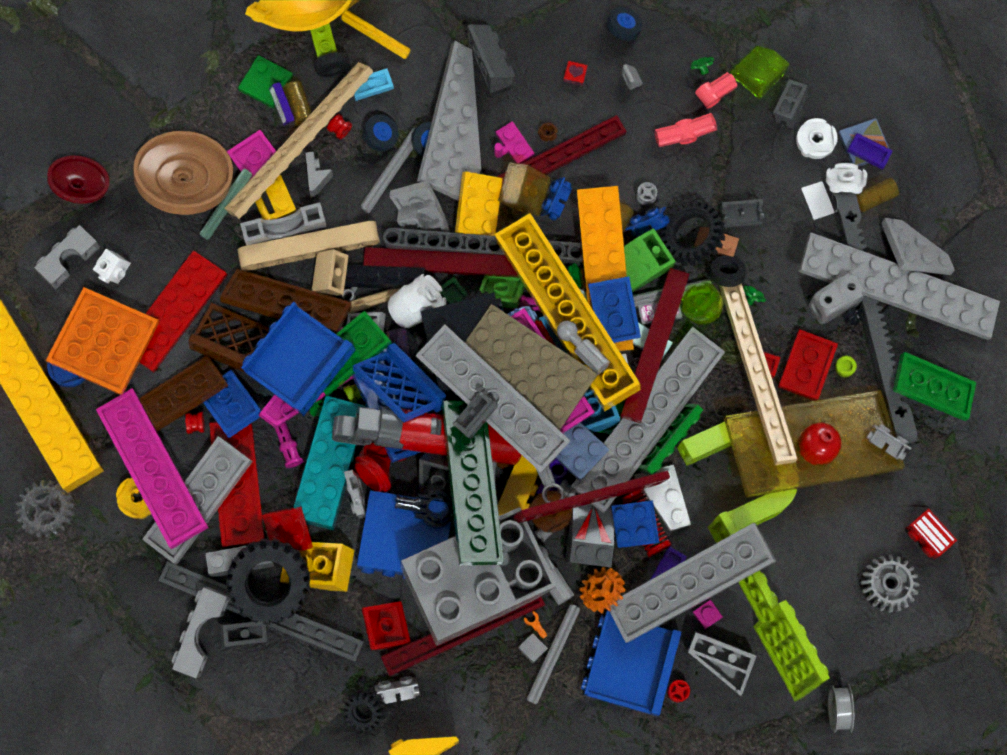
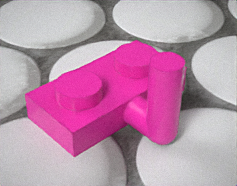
(513, 143)

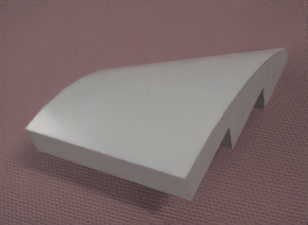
(419, 208)

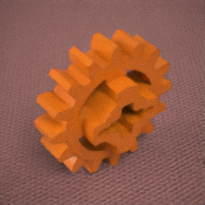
(602, 589)

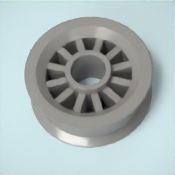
(841, 708)

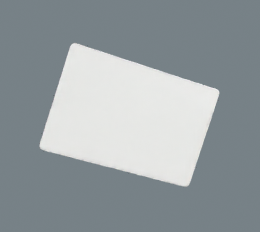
(818, 200)

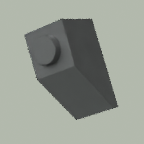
(241, 632)

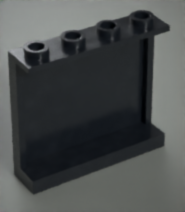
(458, 317)

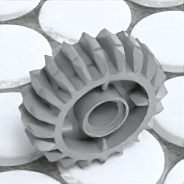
(880, 592)

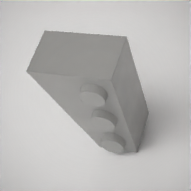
(723, 660)

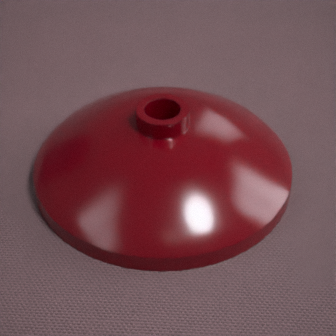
(78, 179)

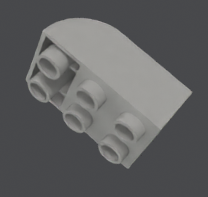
(467, 596)

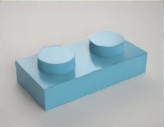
(377, 83)

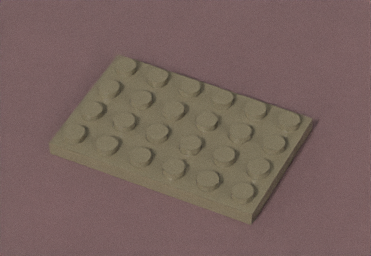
(531, 365)

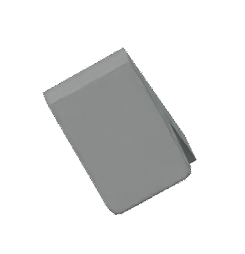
(316, 177)

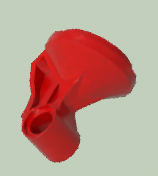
(374, 467)

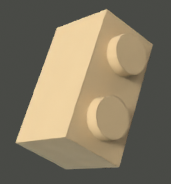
(330, 273)

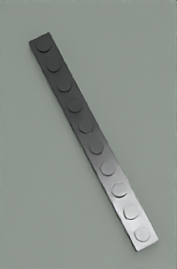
(295, 626)

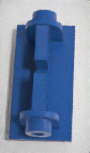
(551, 205)
(653, 217)

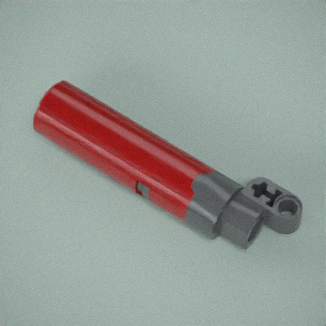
(418, 434)

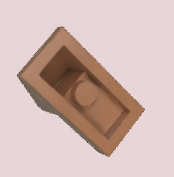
(729, 245)

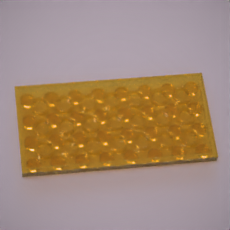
(848, 414)

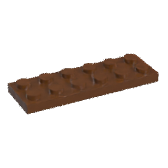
(273, 296)

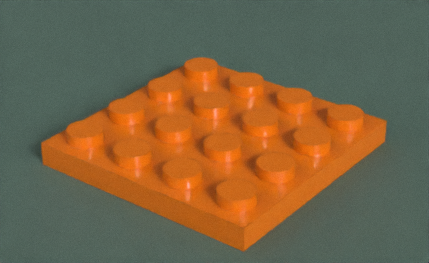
(102, 341)

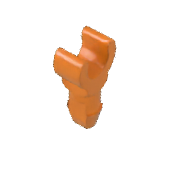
(536, 625)

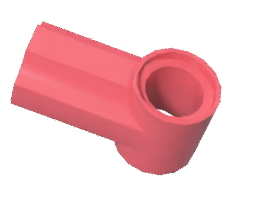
(712, 92)

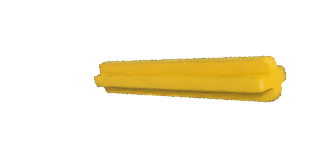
(375, 34)

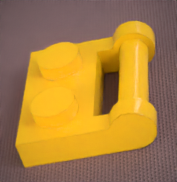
(279, 199)

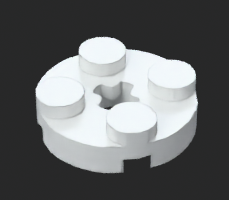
(822, 130)
(846, 178)

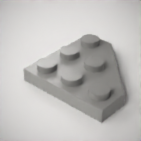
(914, 250)

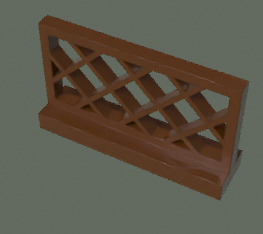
(225, 353)

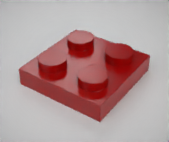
(288, 527)

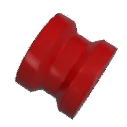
(339, 126)
(195, 422)
(682, 689)

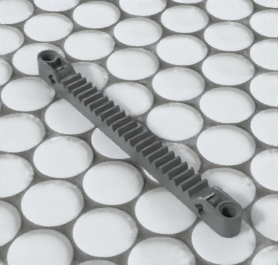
(846, 205)

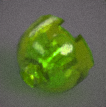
(702, 304)

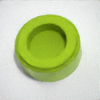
(845, 366)

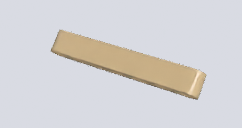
(308, 245)

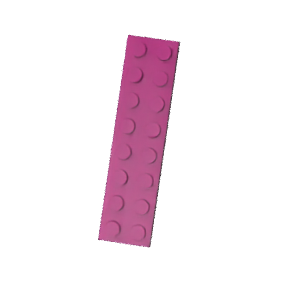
(152, 469)

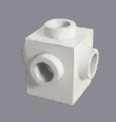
(111, 267)

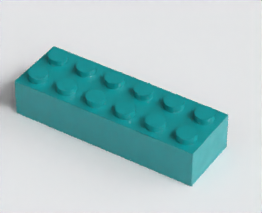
(324, 476)

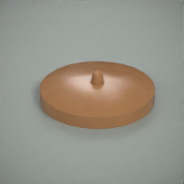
(183, 172)

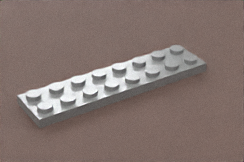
(514, 418)
(692, 582)

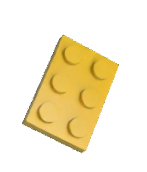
(478, 204)

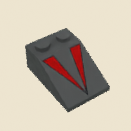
(590, 536)

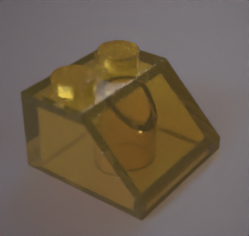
(524, 188)

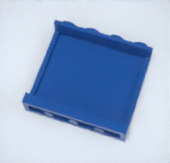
(297, 358)
(395, 534)
(631, 672)

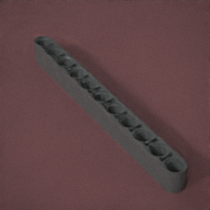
(465, 240)

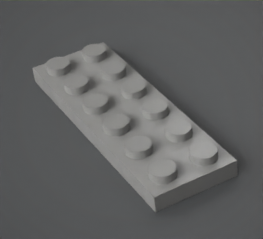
(209, 487)

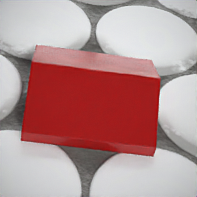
(386, 625)

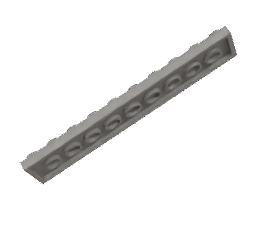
(901, 287)
(671, 391)

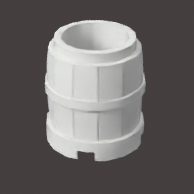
(411, 299)

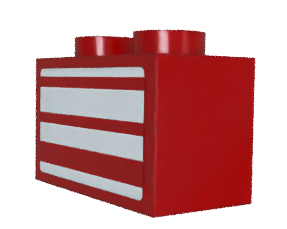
(931, 534)

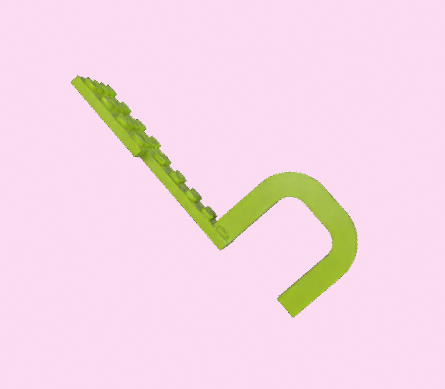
(777, 625)

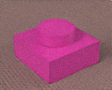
(707, 614)

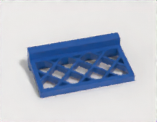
(412, 377)

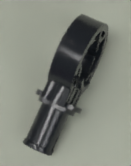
(414, 505)

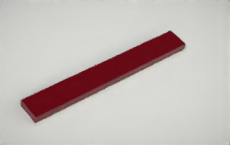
(576, 146)
(441, 261)
(656, 344)
(591, 497)
(426, 648)

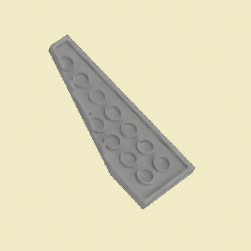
(454, 132)

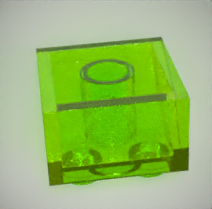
(760, 70)

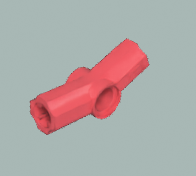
(685, 130)

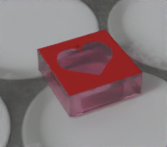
(575, 73)

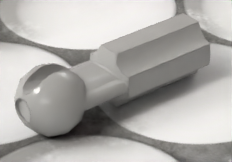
(584, 348)
(562, 591)

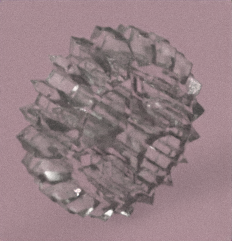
(41, 516)

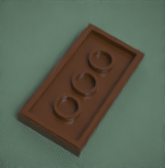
(182, 392)

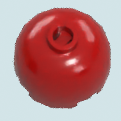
(819, 443)

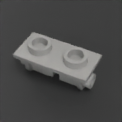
(882, 436)
(406, 688)

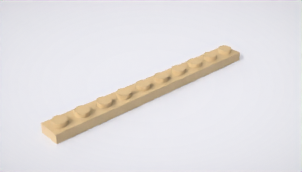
(298, 140)
(758, 375)

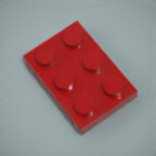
(808, 365)

